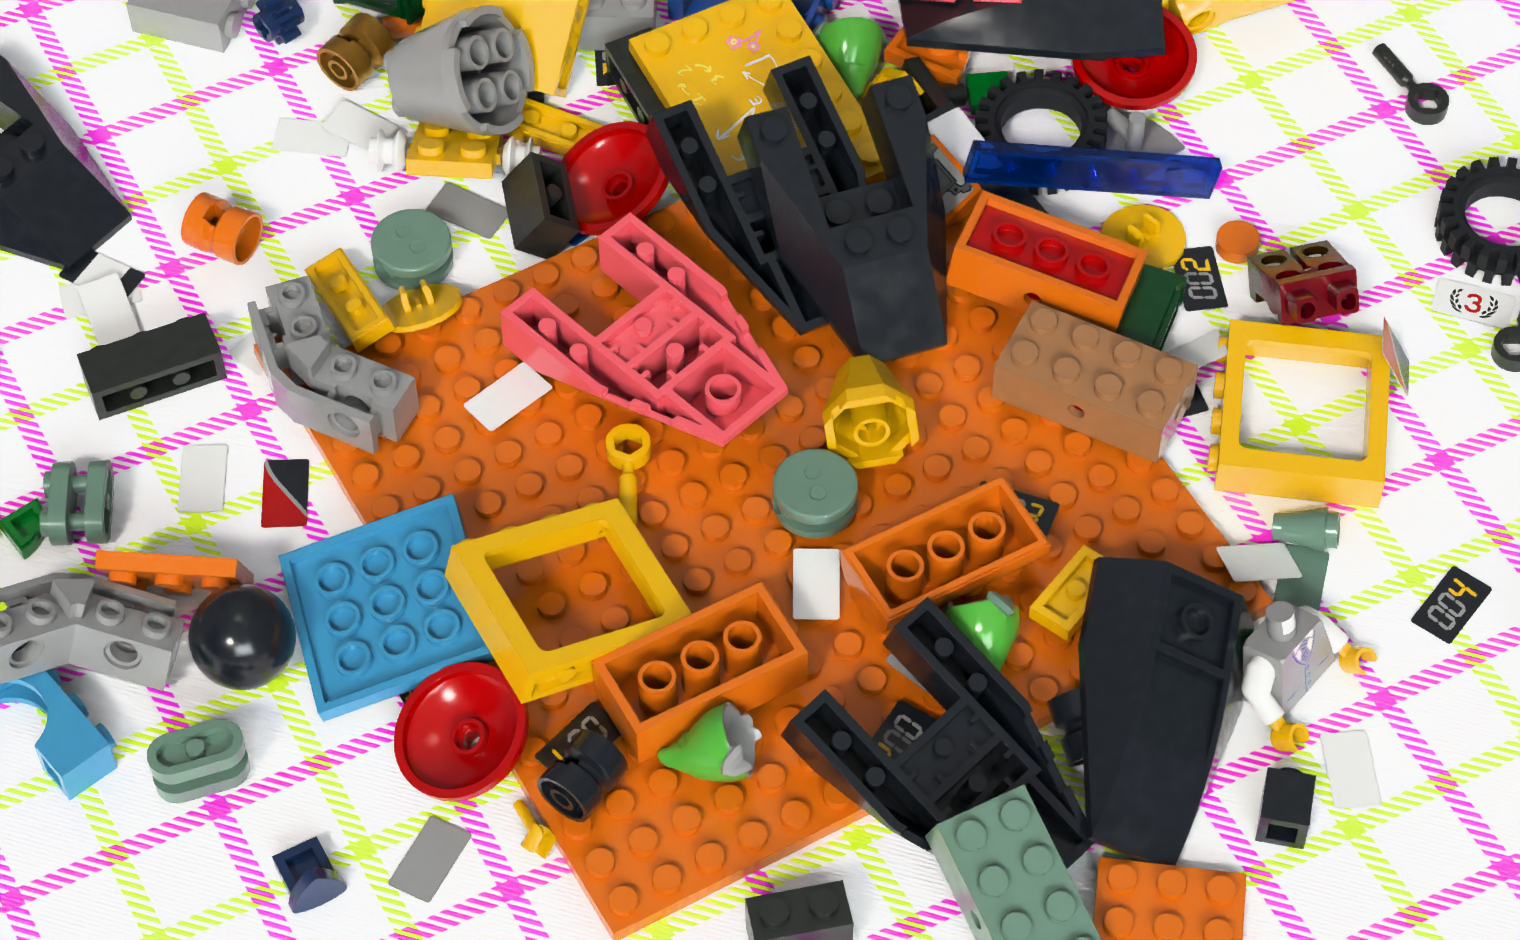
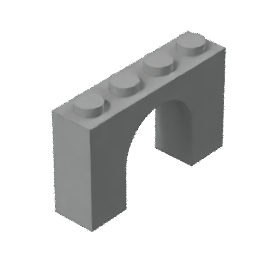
(190, 22)

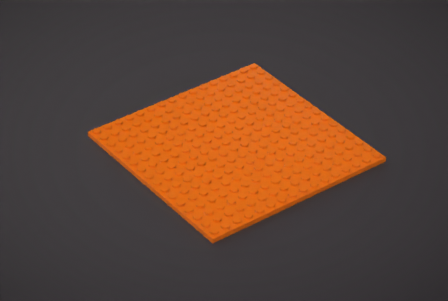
(714, 530)

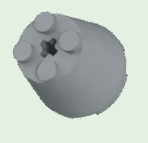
(463, 73)

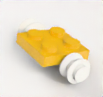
(448, 152)

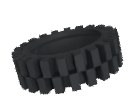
(1043, 94)
(1458, 235)

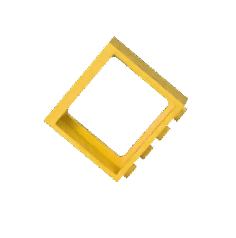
(1289, 473)
(526, 666)

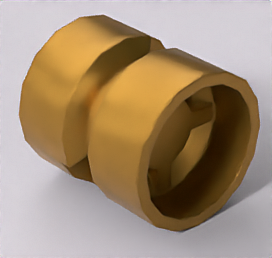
(355, 51)

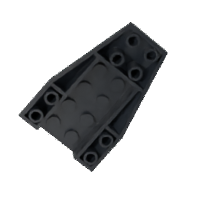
(1038, 27)
(1155, 700)

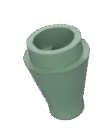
(1308, 528)

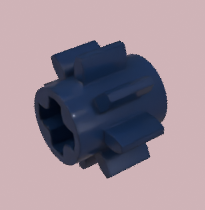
(278, 20)

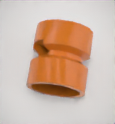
(222, 228)

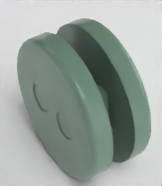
(411, 248)
(815, 493)

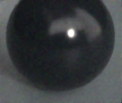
(242, 637)

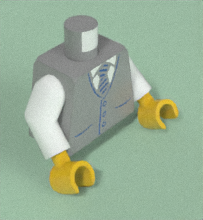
(1287, 659)

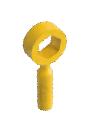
(628, 462)

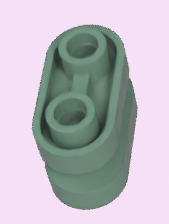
(62, 490)
(198, 761)

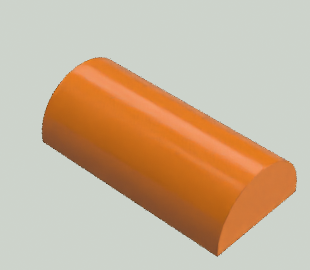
(942, 553)

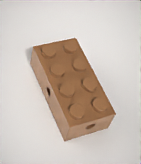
(1094, 381)

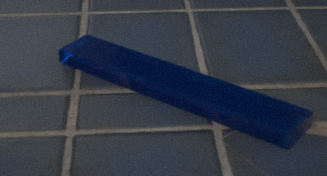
(1091, 169)

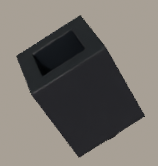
(1285, 807)

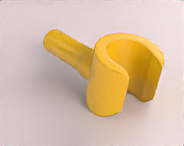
(538, 838)

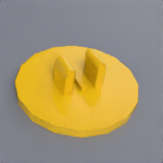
(1151, 230)
(422, 306)

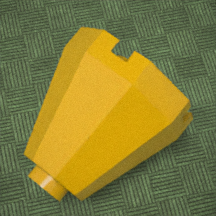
(869, 414)

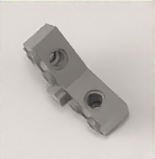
(333, 372)
(89, 626)

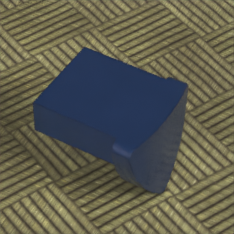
(308, 876)

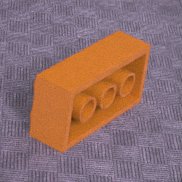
(721, 654)

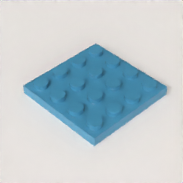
(379, 609)

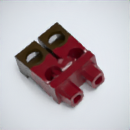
(1304, 285)

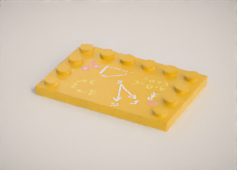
(724, 62)

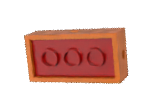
(1029, 255)

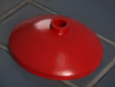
(1155, 78)
(613, 175)
(444, 719)

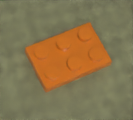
(173, 572)
(1167, 902)

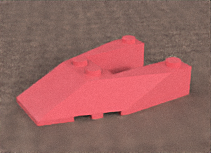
(670, 357)

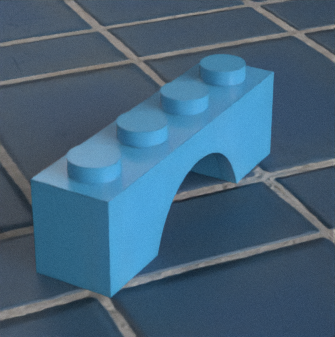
(70, 747)

